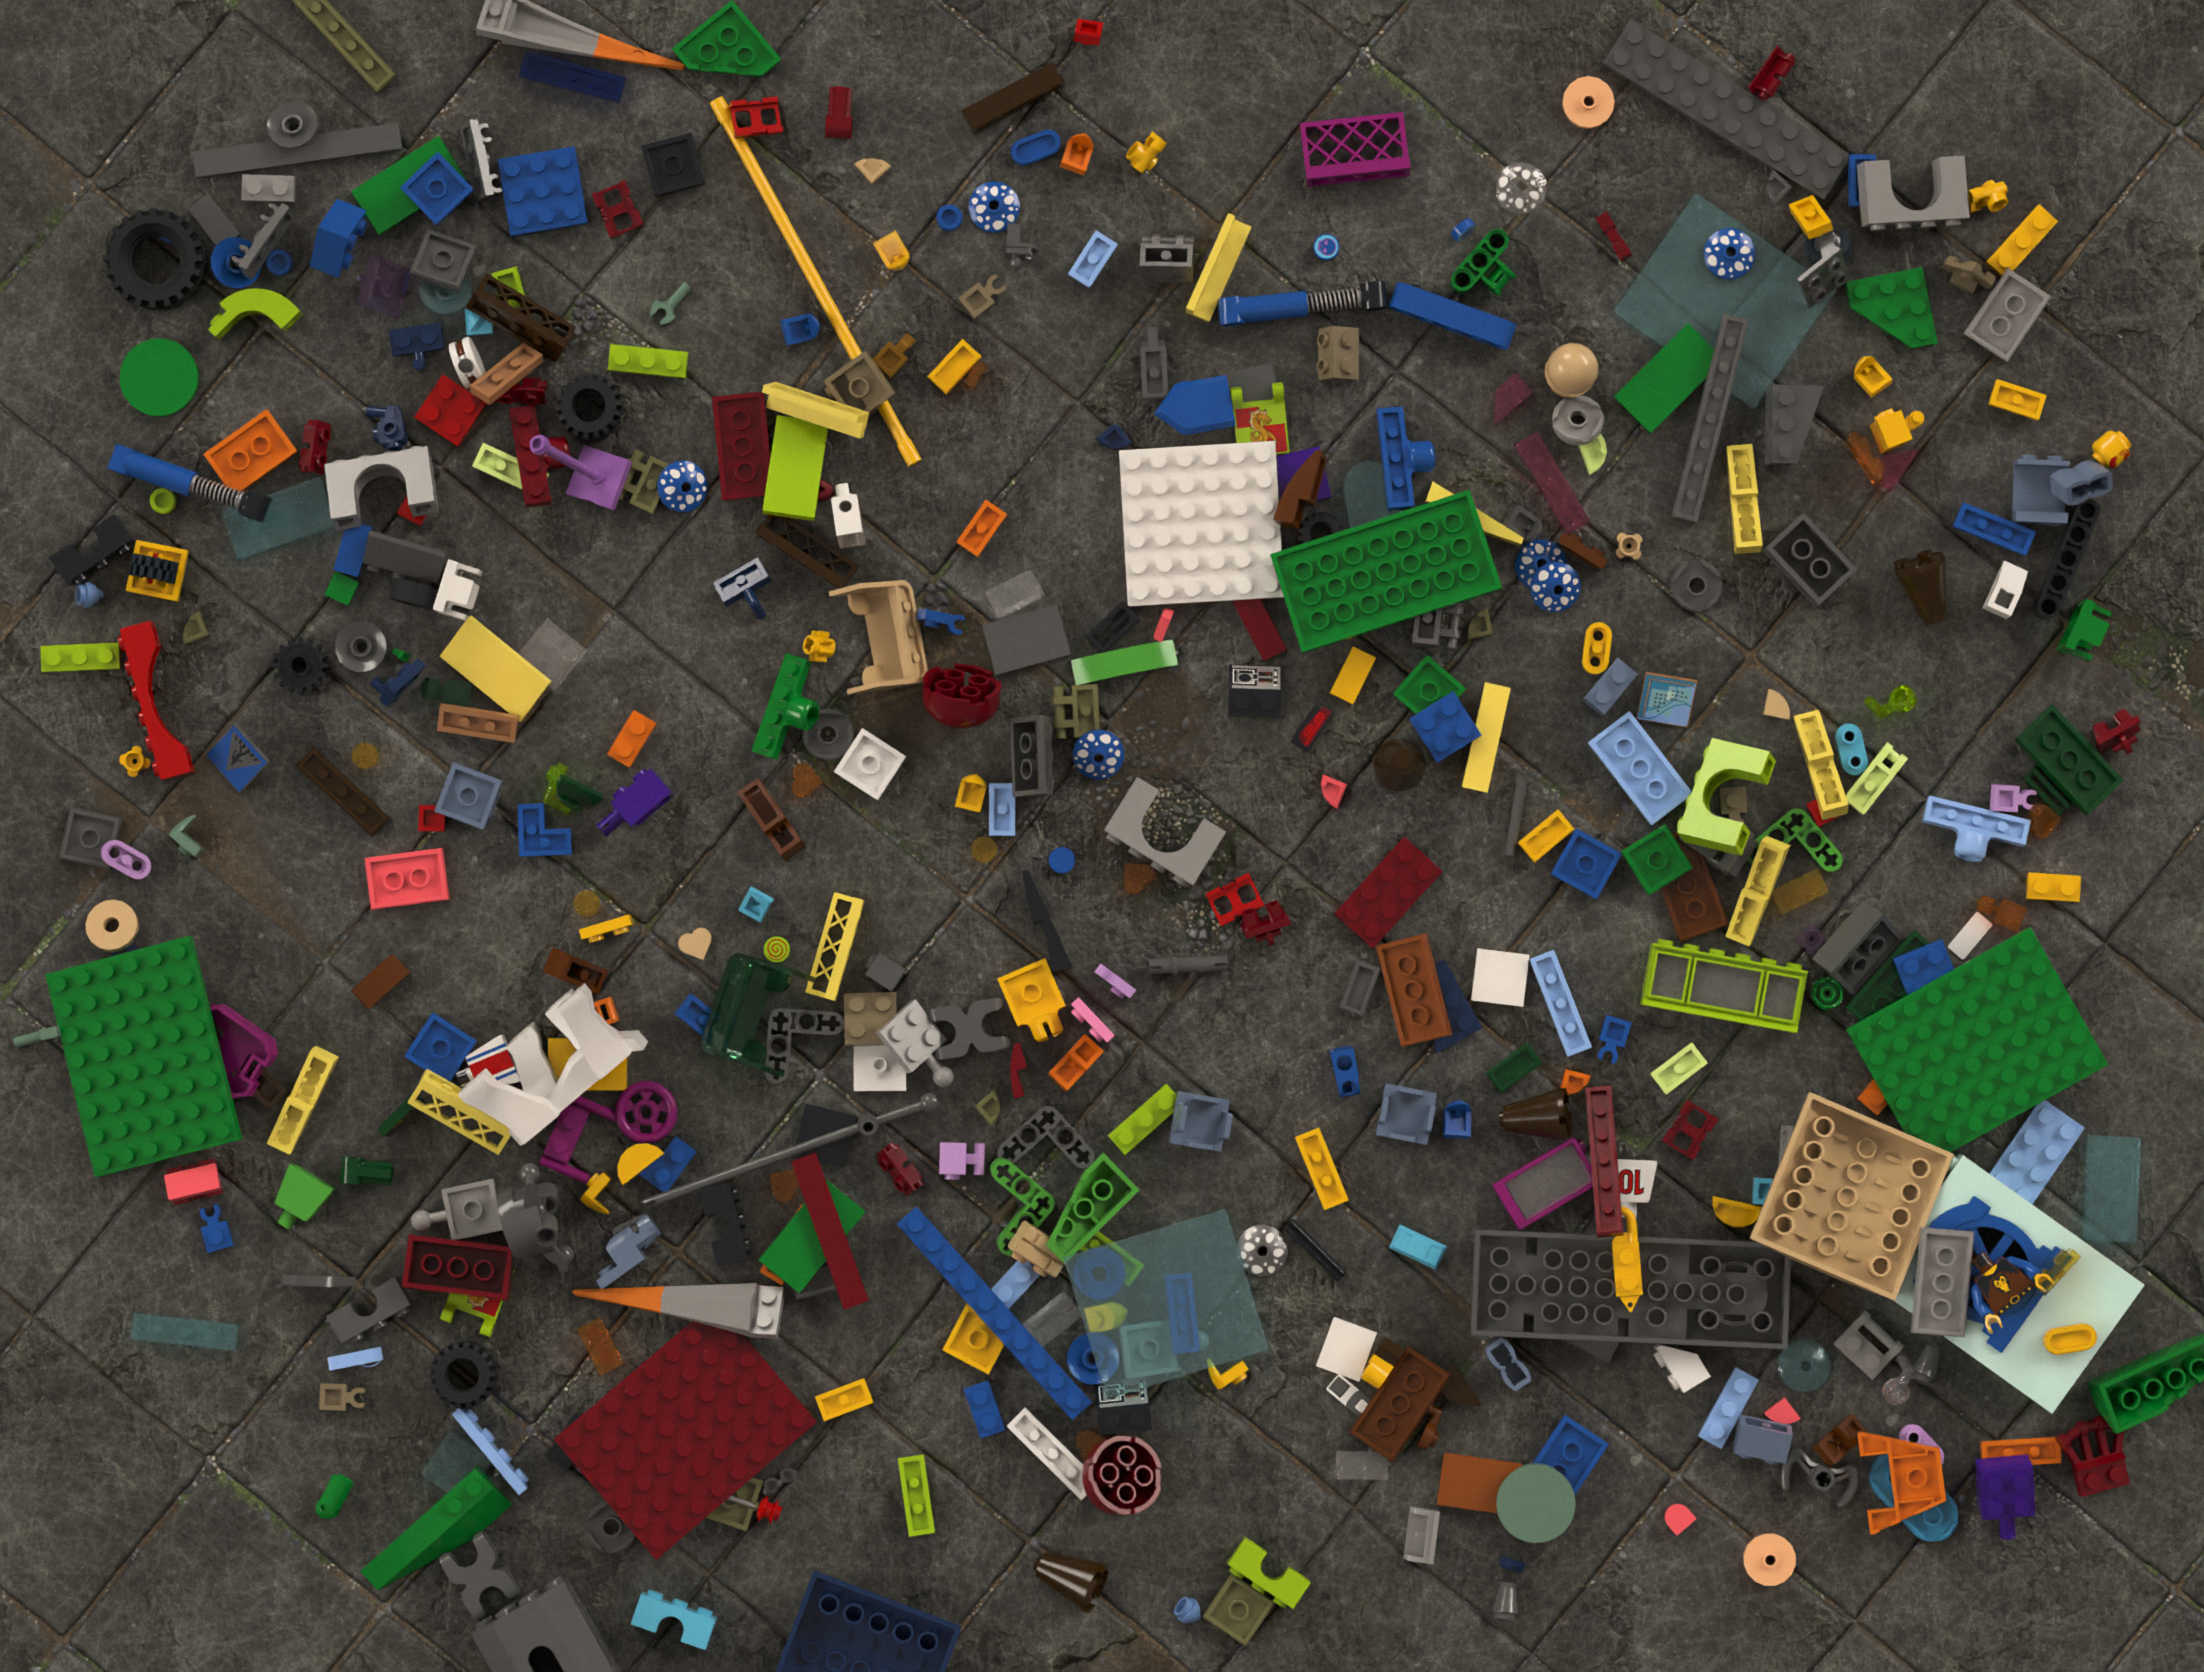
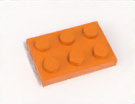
(251, 452)

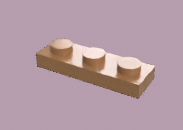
(506, 373)
(477, 723)

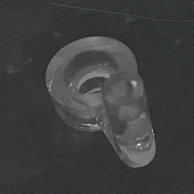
(1896, 1389)

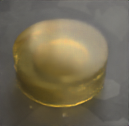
(365, 755)
(984, 849)
(587, 903)

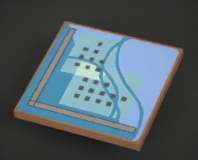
(1666, 699)

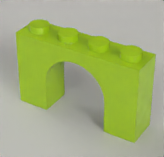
(1722, 763)

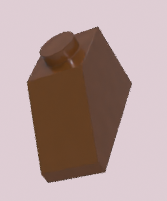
(575, 970)

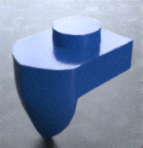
(800, 328)
(1457, 1120)

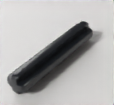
(1315, 1249)

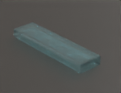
(184, 1331)

